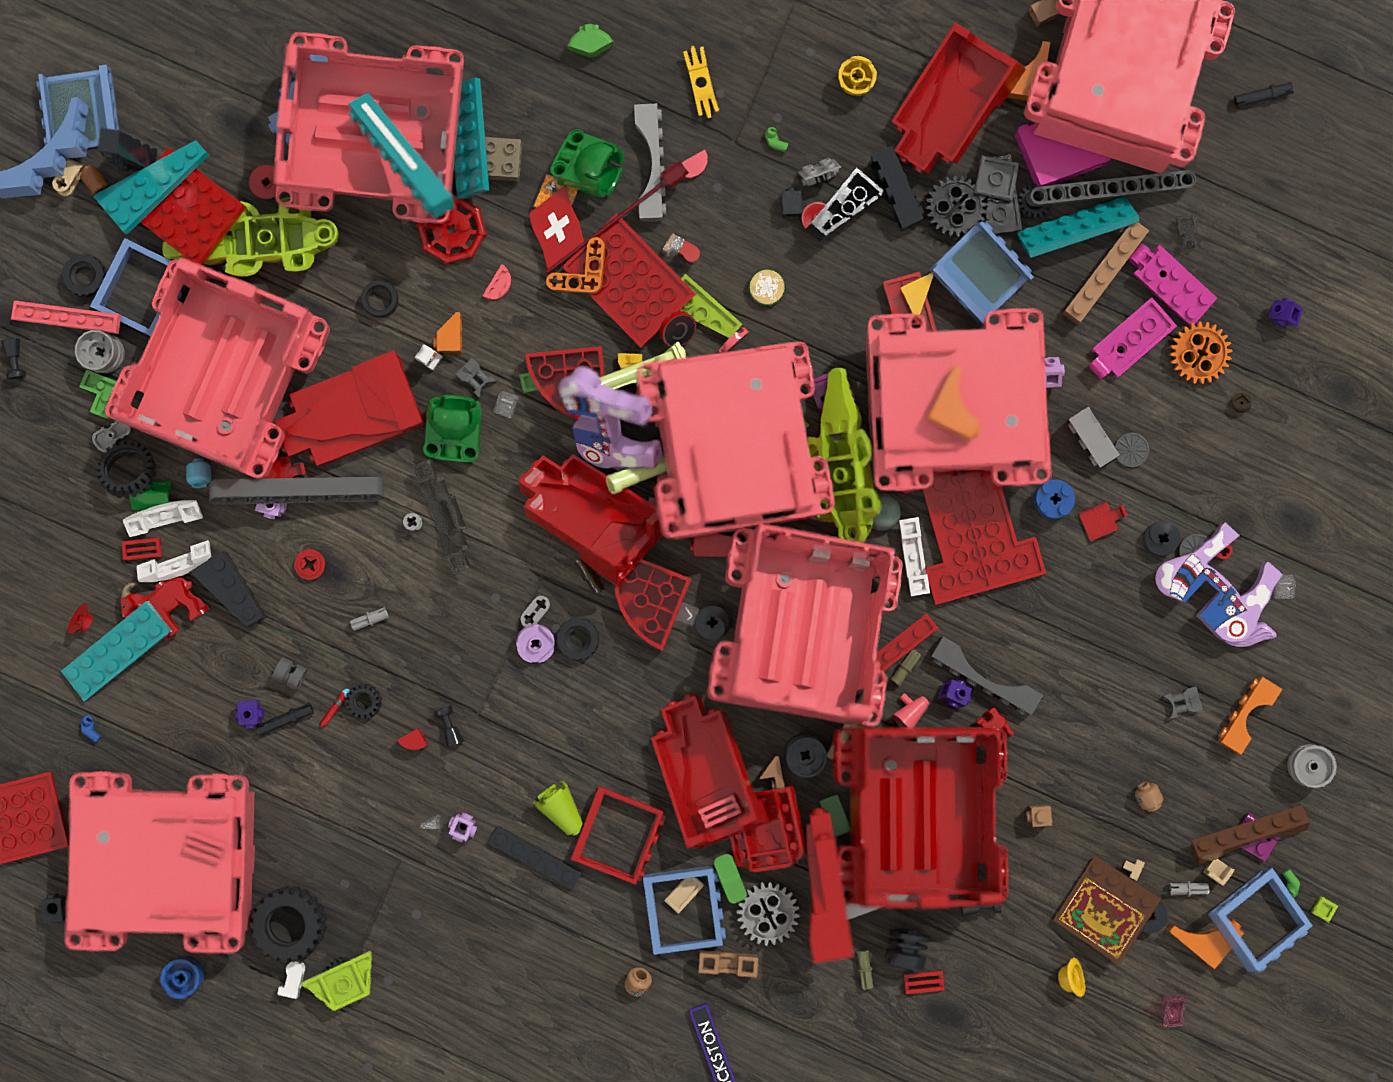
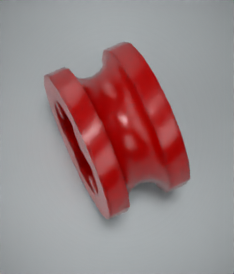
(1227, 555)

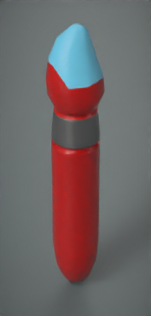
(334, 708)

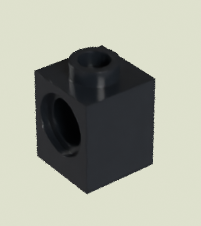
(791, 203)
(50, 916)

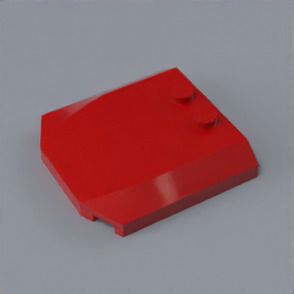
(776, 843)

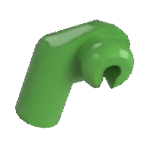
(773, 140)
(1292, 882)

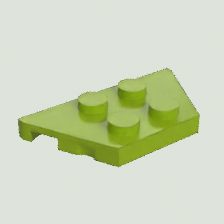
(343, 983)

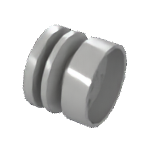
(91, 347)

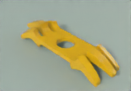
(695, 72)

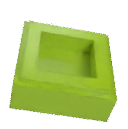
(1324, 909)

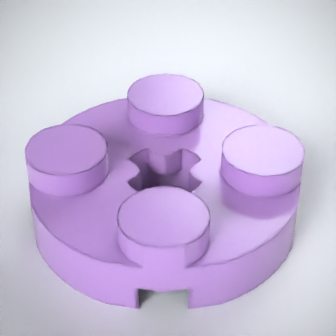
(531, 633)

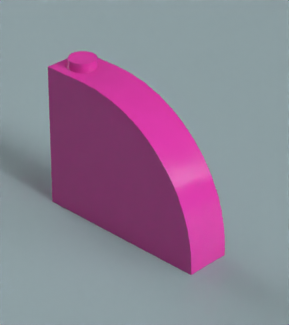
(1054, 161)

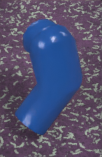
(87, 729)

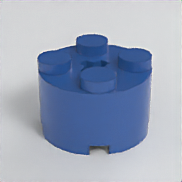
(1062, 492)
(173, 983)

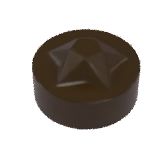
(1241, 402)

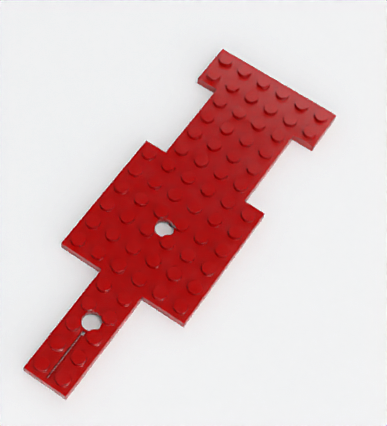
(967, 513)

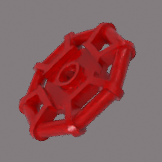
(457, 239)

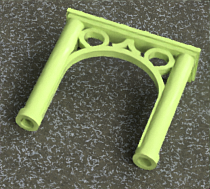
(625, 377)

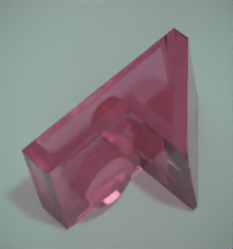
(1173, 1010)

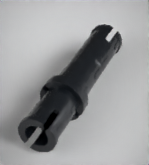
(1263, 94)
(289, 717)

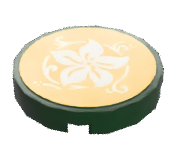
(767, 287)

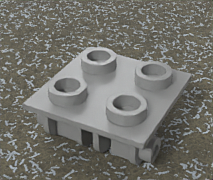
(826, 166)

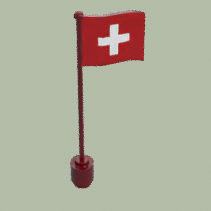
(560, 229)

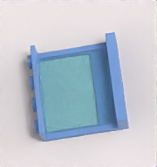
(92, 87)
(981, 271)

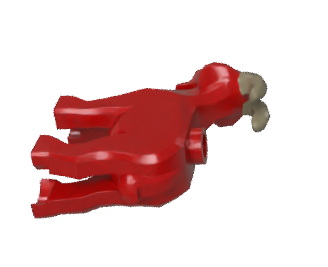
(165, 599)

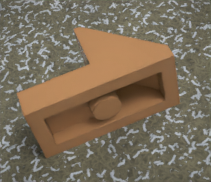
(774, 770)

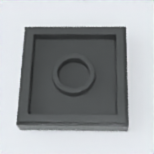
(996, 178)

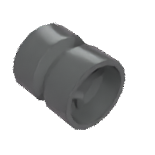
(290, 674)

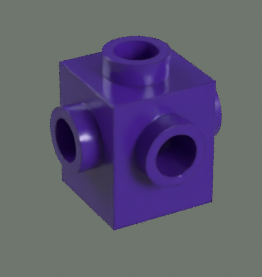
(1285, 312)
(955, 694)
(244, 708)

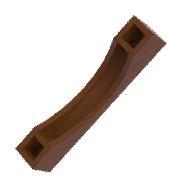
(1275, 825)

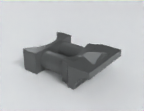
(473, 369)
(1191, 701)

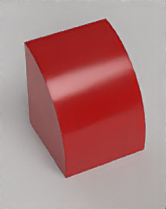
(414, 740)

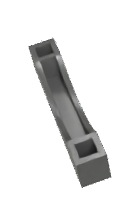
(1020, 696)

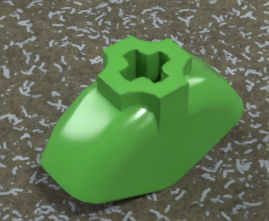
(590, 41)
(730, 878)

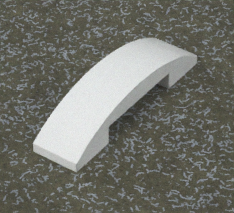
(161, 515)
(914, 556)
(174, 567)

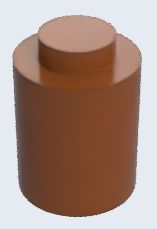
(93, 179)

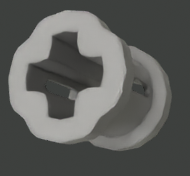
(407, 524)

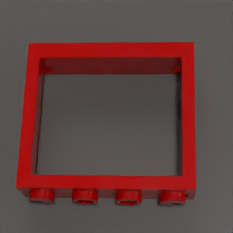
(645, 855)

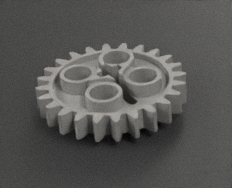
(752, 921)

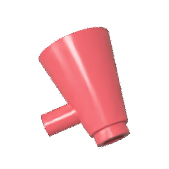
(910, 714)

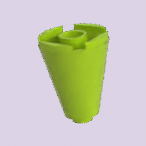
(560, 808)

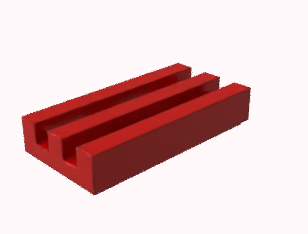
(158, 547)
(923, 982)

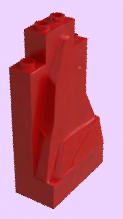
(953, 99)
(351, 411)
(581, 511)
(702, 768)
(828, 917)

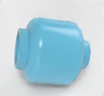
(198, 473)

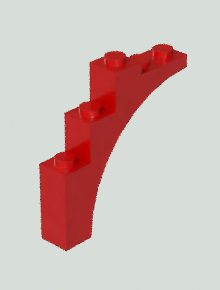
(703, 546)

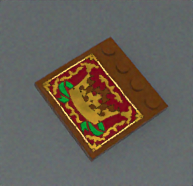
(1107, 909)

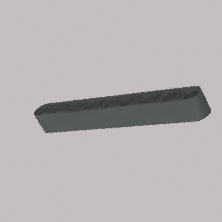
(1119, 185)
(295, 490)

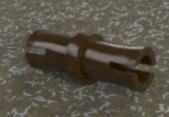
(589, 576)

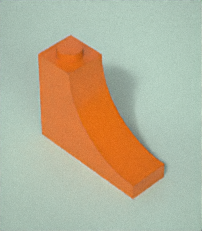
(1023, 86)
(950, 412)
(1208, 944)

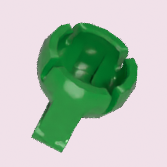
(588, 164)
(453, 428)

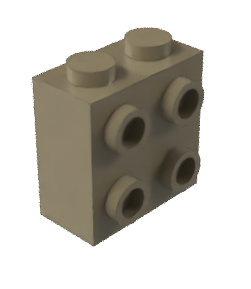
(503, 158)

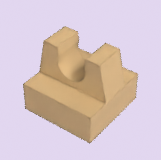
(1134, 868)

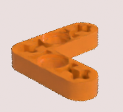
(589, 274)

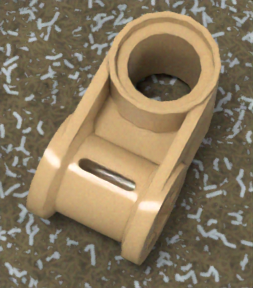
(70, 178)

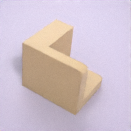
(1218, 871)

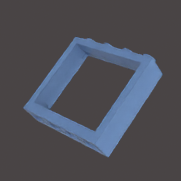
(113, 276)
(649, 879)
(1219, 917)

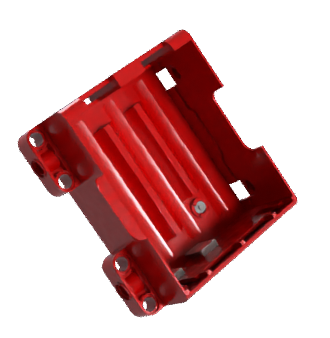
(922, 815)

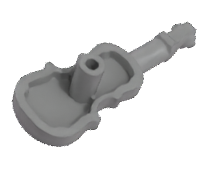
(106, 437)

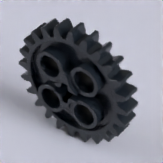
(943, 195)

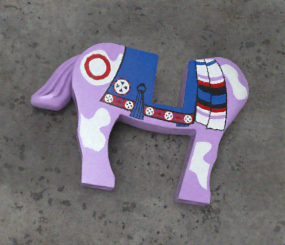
(599, 428)
(1227, 613)

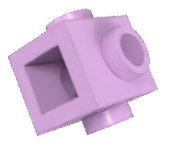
(1053, 372)
(276, 510)
(457, 832)

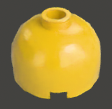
(857, 76)

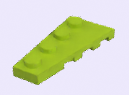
(709, 312)

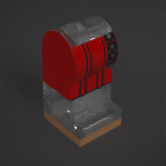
(682, 248)

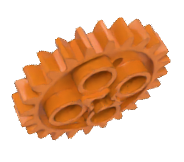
(1185, 344)

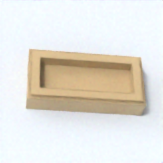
(684, 893)

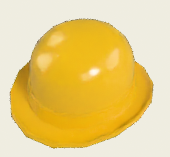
(1072, 978)

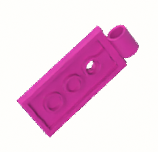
(1177, 289)
(1135, 335)

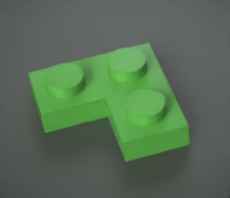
(102, 387)

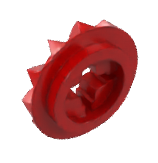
(300, 563)

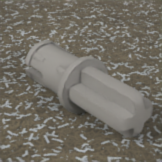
(369, 619)
(1189, 888)

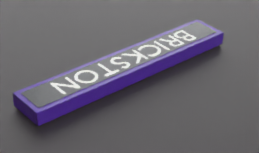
(711, 1044)

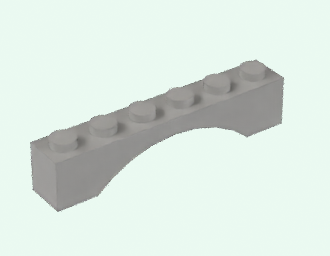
(647, 124)

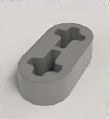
(531, 608)

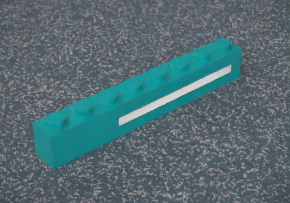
(400, 155)

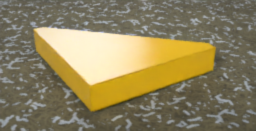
(916, 293)

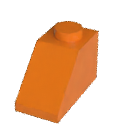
(450, 335)

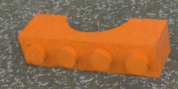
(1235, 734)

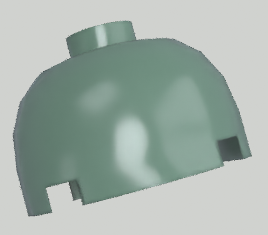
(889, 513)

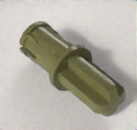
(906, 667)
(864, 969)

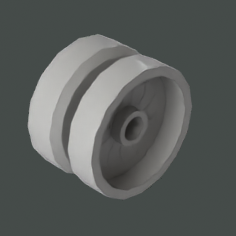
(1323, 765)

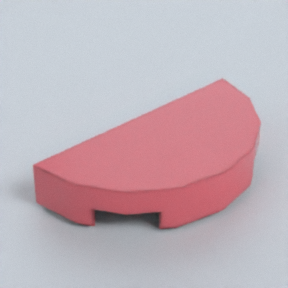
(696, 164)
(499, 285)
(733, 340)

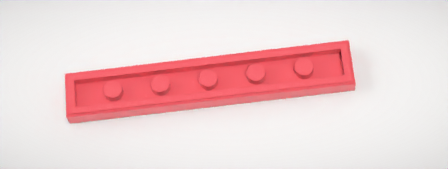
(65, 317)

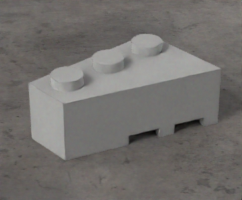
(1093, 437)

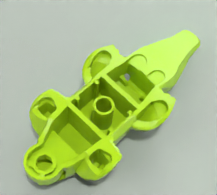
(269, 238)
(847, 461)

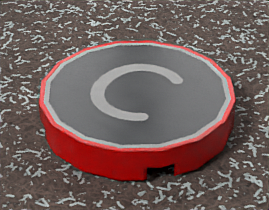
(678, 328)

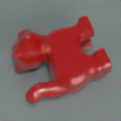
(995, 720)

